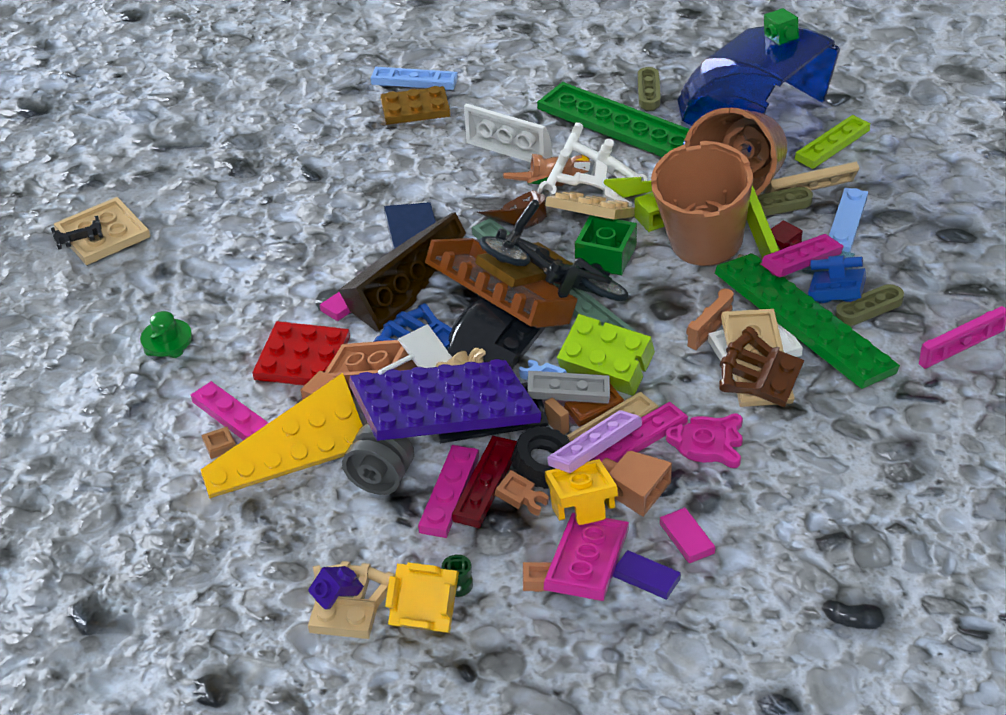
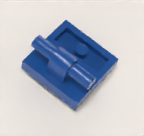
(839, 281)

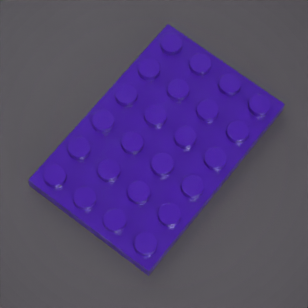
(443, 399)

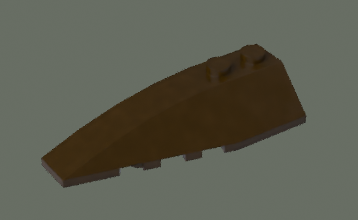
(397, 277)

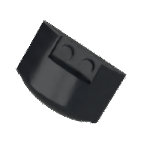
(494, 331)

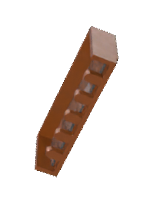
(531, 303)

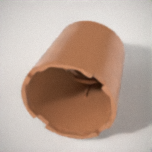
(739, 130)
(703, 200)

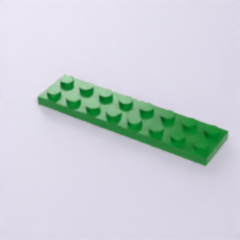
(613, 119)
(808, 321)

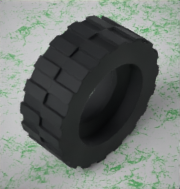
(536, 438)

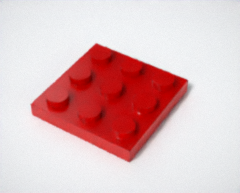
(298, 352)

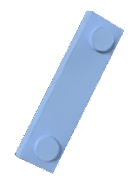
(413, 78)
(848, 217)

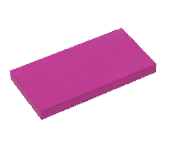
(586, 558)

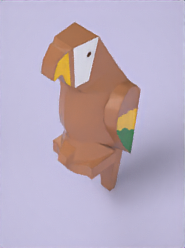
(542, 167)

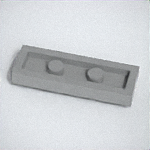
(568, 386)

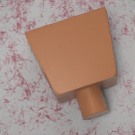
(639, 479)

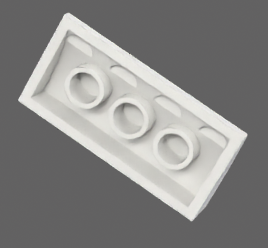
(506, 134)

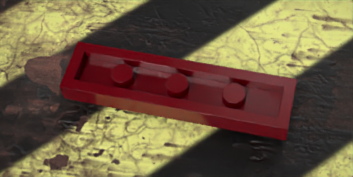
(485, 479)

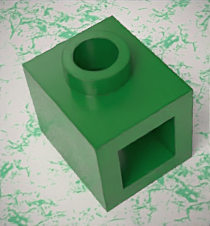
(781, 26)

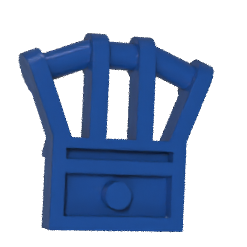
(410, 320)

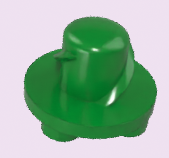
(165, 336)

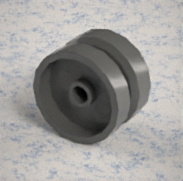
(377, 464)

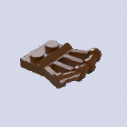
(777, 373)

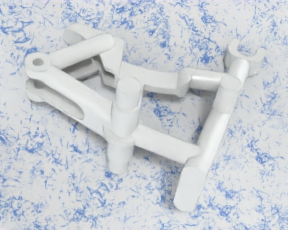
(602, 164)

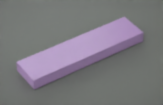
(594, 441)

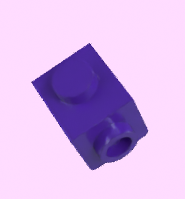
(332, 583)

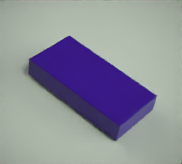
(647, 574)

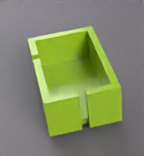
(607, 352)

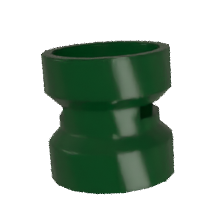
(463, 566)

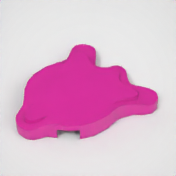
(709, 439)

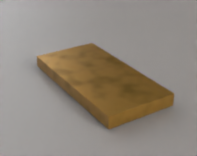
(512, 274)

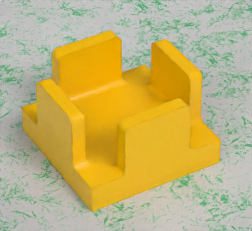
(583, 488)
(422, 597)

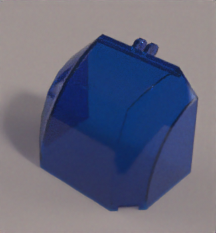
(751, 67)

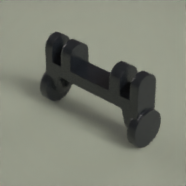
(66, 238)

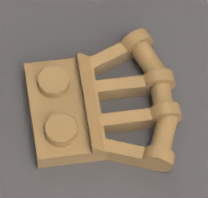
(349, 615)

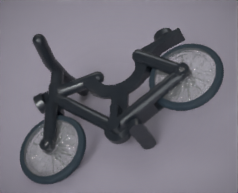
(520, 252)

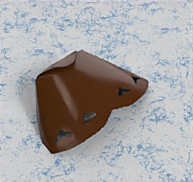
(511, 216)

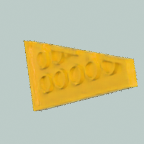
(300, 438)

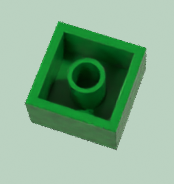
(607, 243)

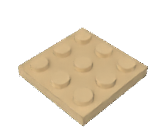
(590, 205)
(118, 229)

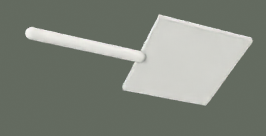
(422, 348)

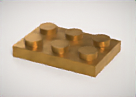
(415, 105)

